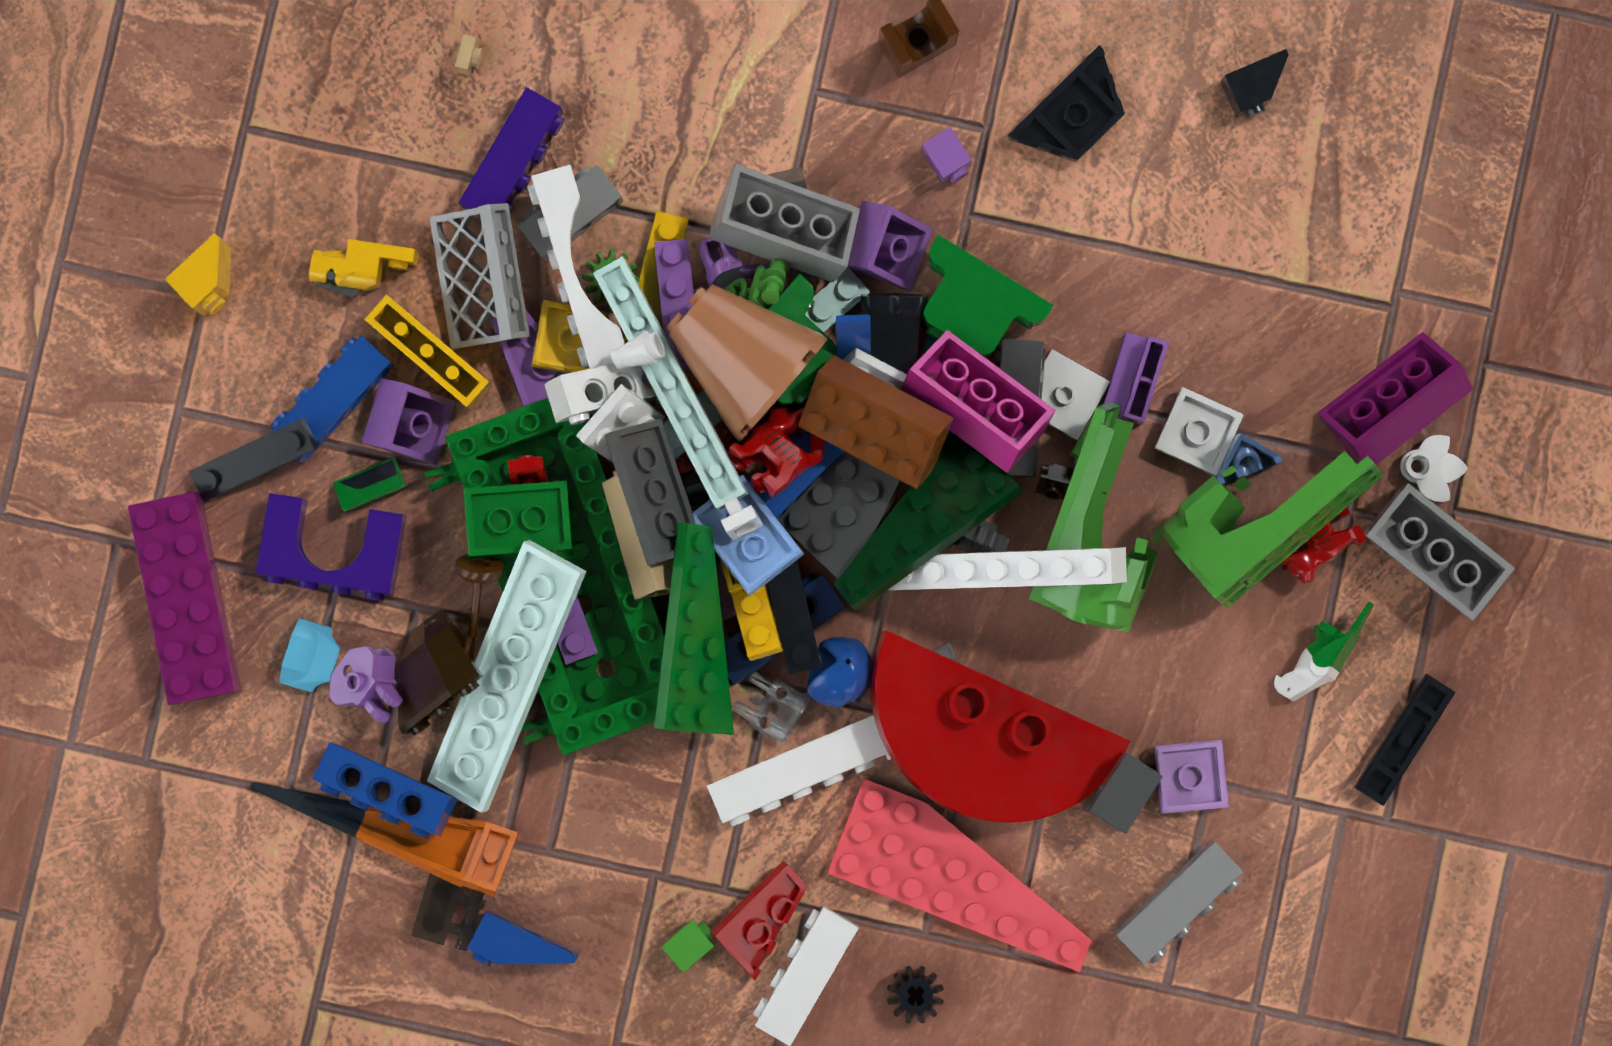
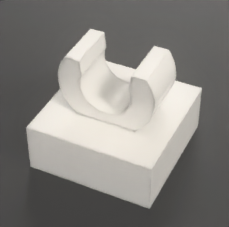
(740, 520)

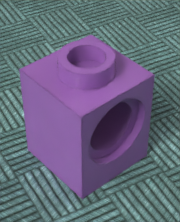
(947, 156)

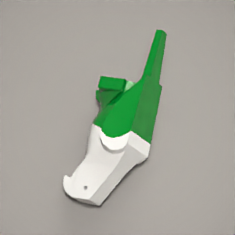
(1321, 658)

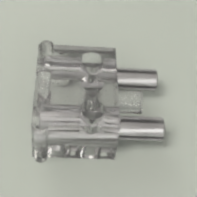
(789, 709)

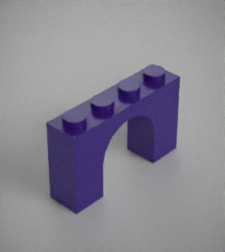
(284, 557)

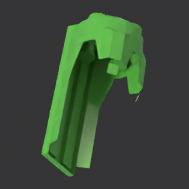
(1081, 527)
(1238, 559)

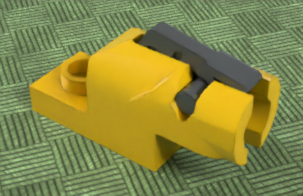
(359, 267)

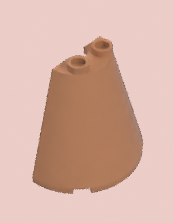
(741, 353)

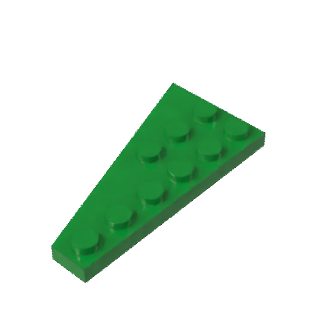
(694, 663)

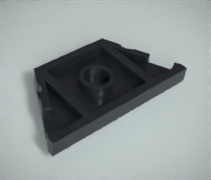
(1074, 112)

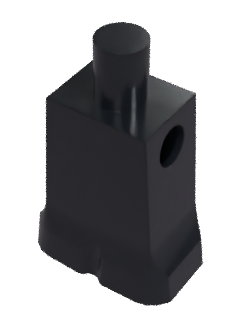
(895, 326)

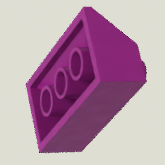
(1396, 400)

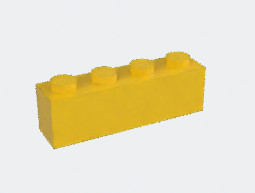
(428, 352)

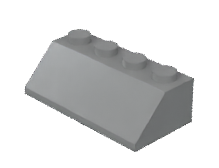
(785, 223)
(1439, 551)

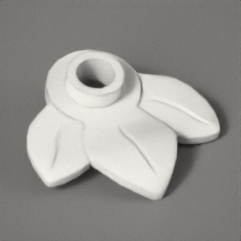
(1437, 468)

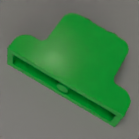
(977, 300)
(793, 304)

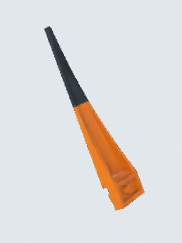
(465, 853)

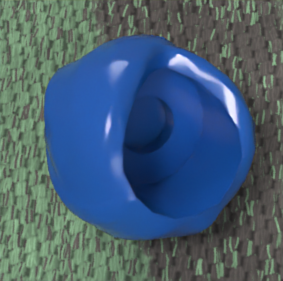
(843, 674)

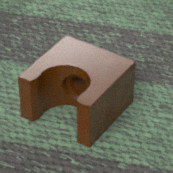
(933, 23)

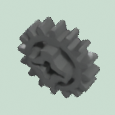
(982, 539)

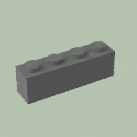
(1024, 363)

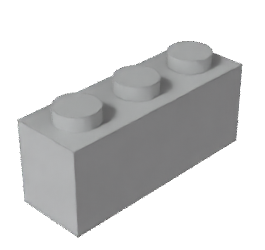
(597, 200)

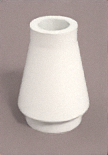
(641, 350)

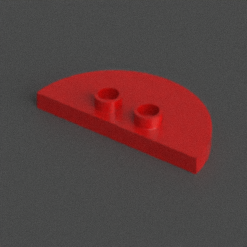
(982, 741)

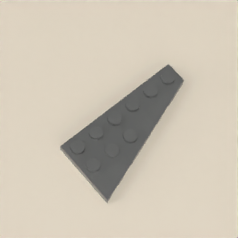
(841, 511)

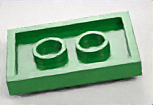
(510, 514)

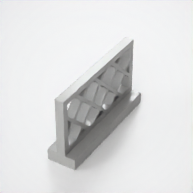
(500, 272)

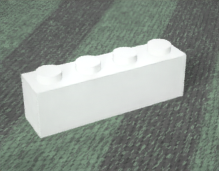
(806, 974)

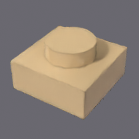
(468, 55)

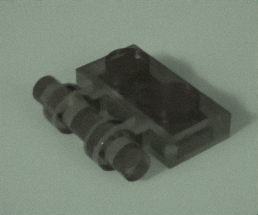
(438, 909)

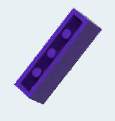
(514, 152)

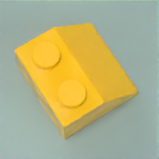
(204, 276)

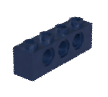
(825, 607)

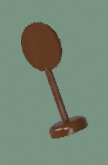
(478, 571)

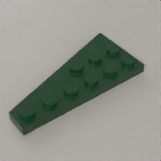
(928, 519)

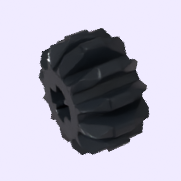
(903, 995)

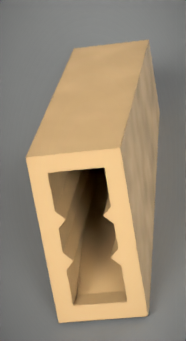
(644, 579)

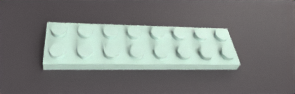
(512, 668)

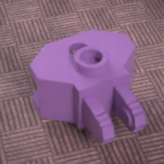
(368, 683)

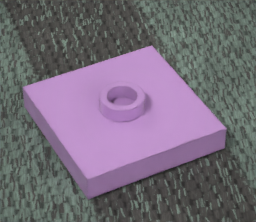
(1191, 776)

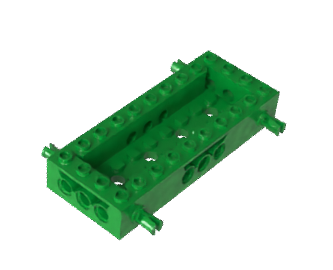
(577, 700)

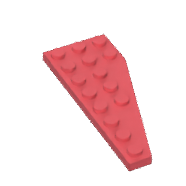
(926, 862)

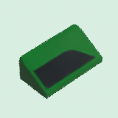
(370, 485)

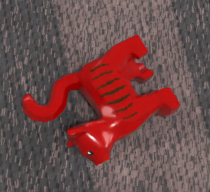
(776, 452)
(1322, 549)

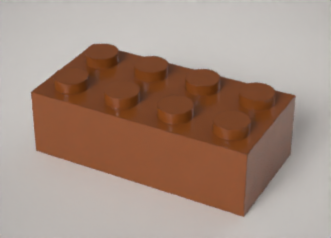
(875, 421)

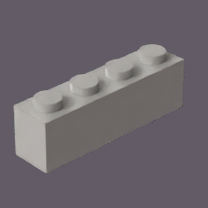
(1178, 903)

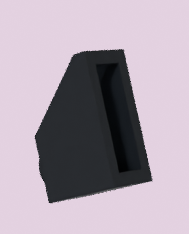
(1254, 84)

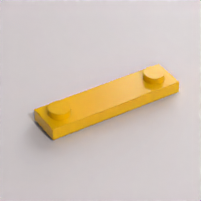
(664, 228)

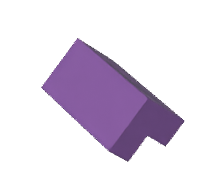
(1135, 376)

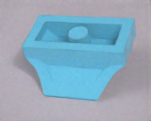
(309, 656)

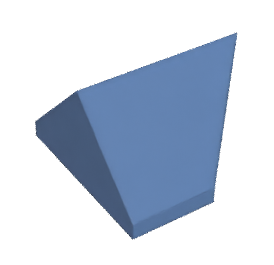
(1247, 458)

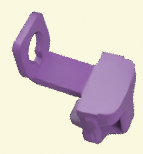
(727, 269)

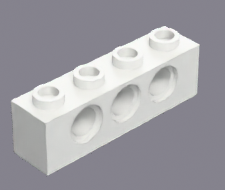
(568, 390)

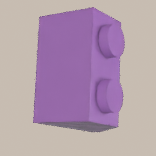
(888, 245)
(408, 421)

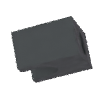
(1123, 793)

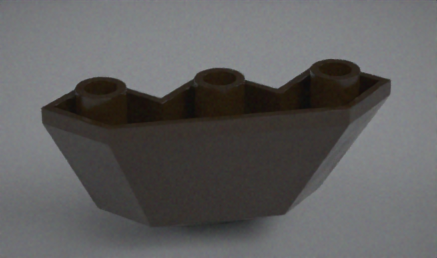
(433, 673)

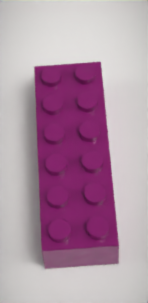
(184, 598)

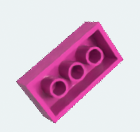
(986, 403)

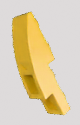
(755, 618)

